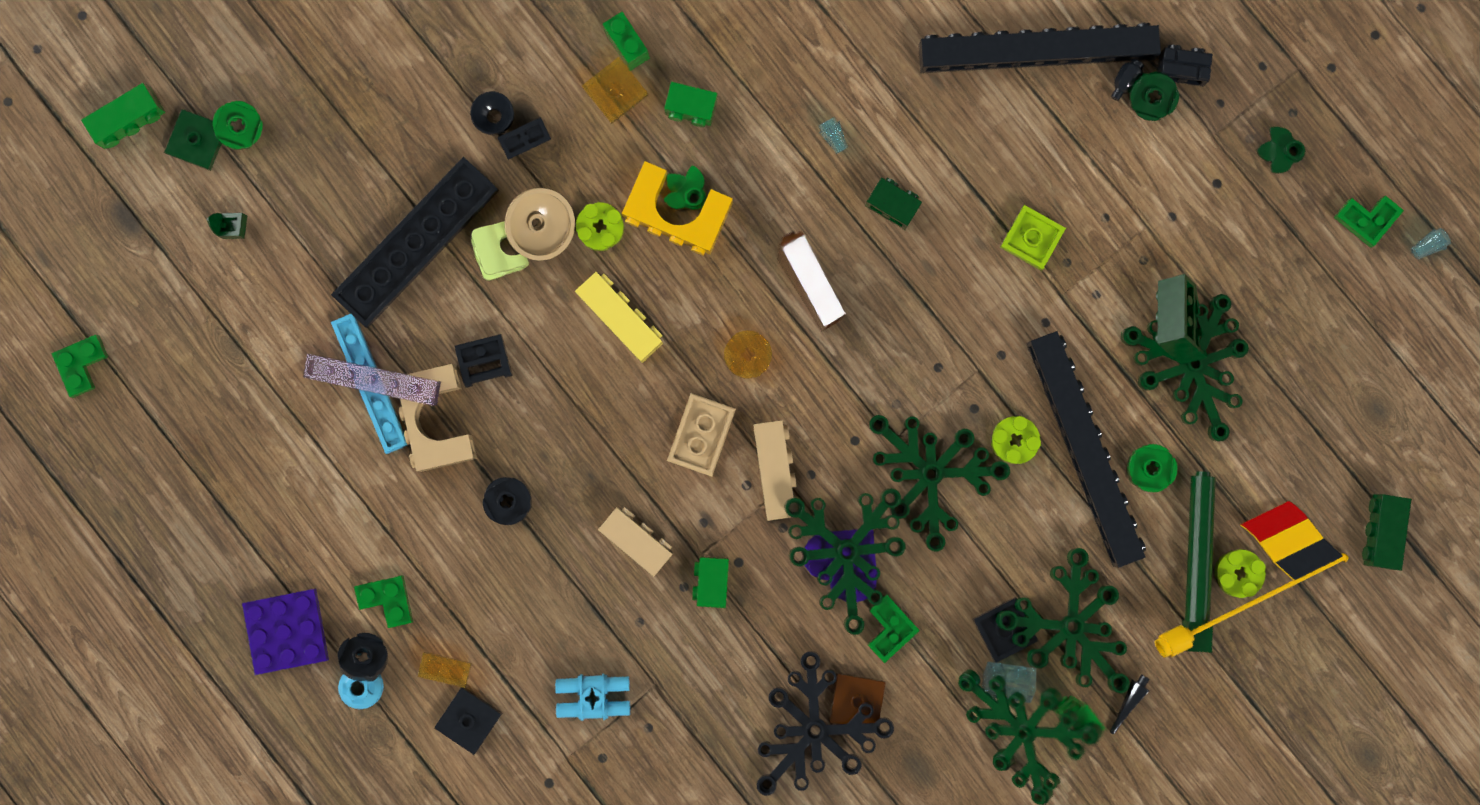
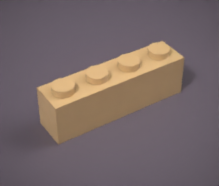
(774, 468)

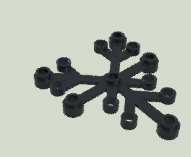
(795, 751)

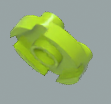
(606, 238)
(1012, 453)
(1234, 561)

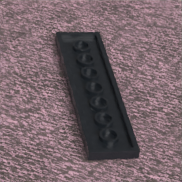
(415, 242)

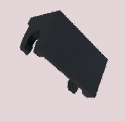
(524, 138)

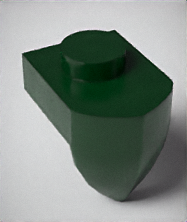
(228, 225)

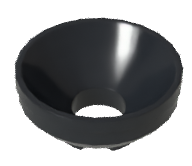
(484, 105)

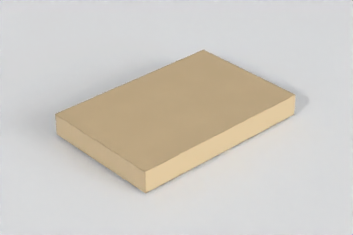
(701, 434)

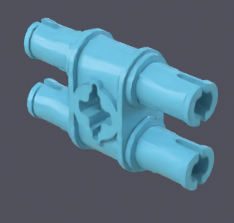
(601, 686)

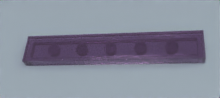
(372, 379)

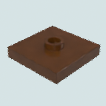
(851, 693)

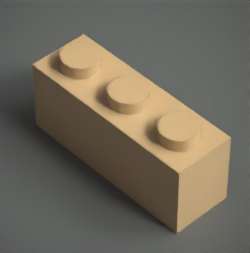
(636, 540)

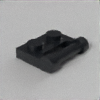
(479, 353)

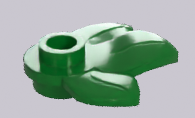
(684, 187)

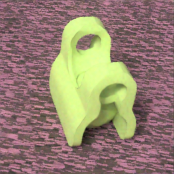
(489, 255)

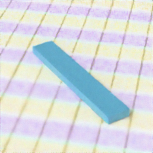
(378, 405)

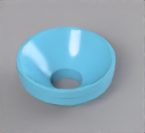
(371, 695)

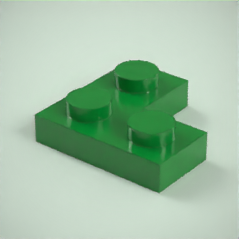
(1369, 225)
(73, 364)
(390, 594)
(897, 630)

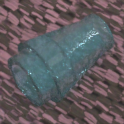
(833, 134)
(1432, 243)

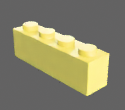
(619, 317)

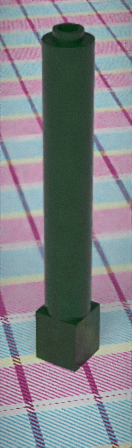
(1200, 559)

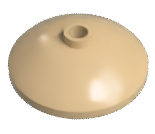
(554, 224)

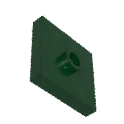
(194, 140)

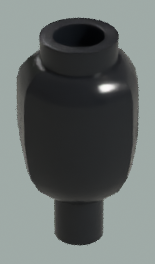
(1126, 78)

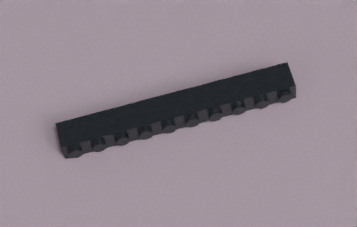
(1039, 48)
(1086, 450)

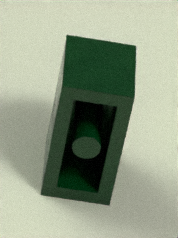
(893, 202)

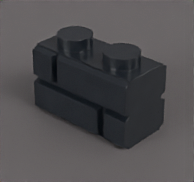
(1186, 66)

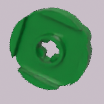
(230, 113)
(1162, 459)

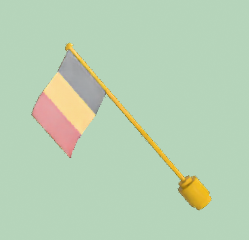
(1290, 543)

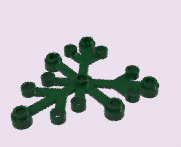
(1204, 391)
(910, 453)
(849, 580)
(1090, 649)
(1026, 731)

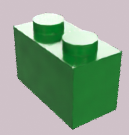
(626, 41)
(690, 104)
(711, 582)

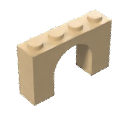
(427, 452)

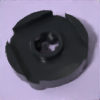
(512, 488)
(362, 670)

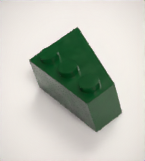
(1177, 319)

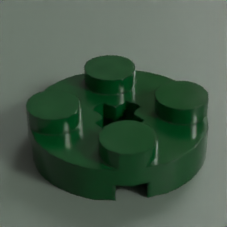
(1160, 107)

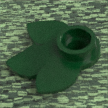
(1278, 150)

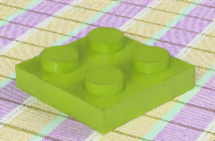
(1032, 237)

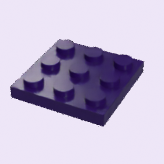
(285, 631)

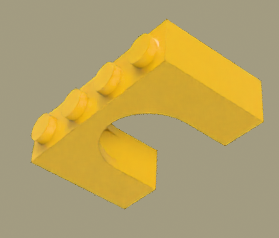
(698, 234)

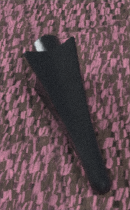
(1134, 695)

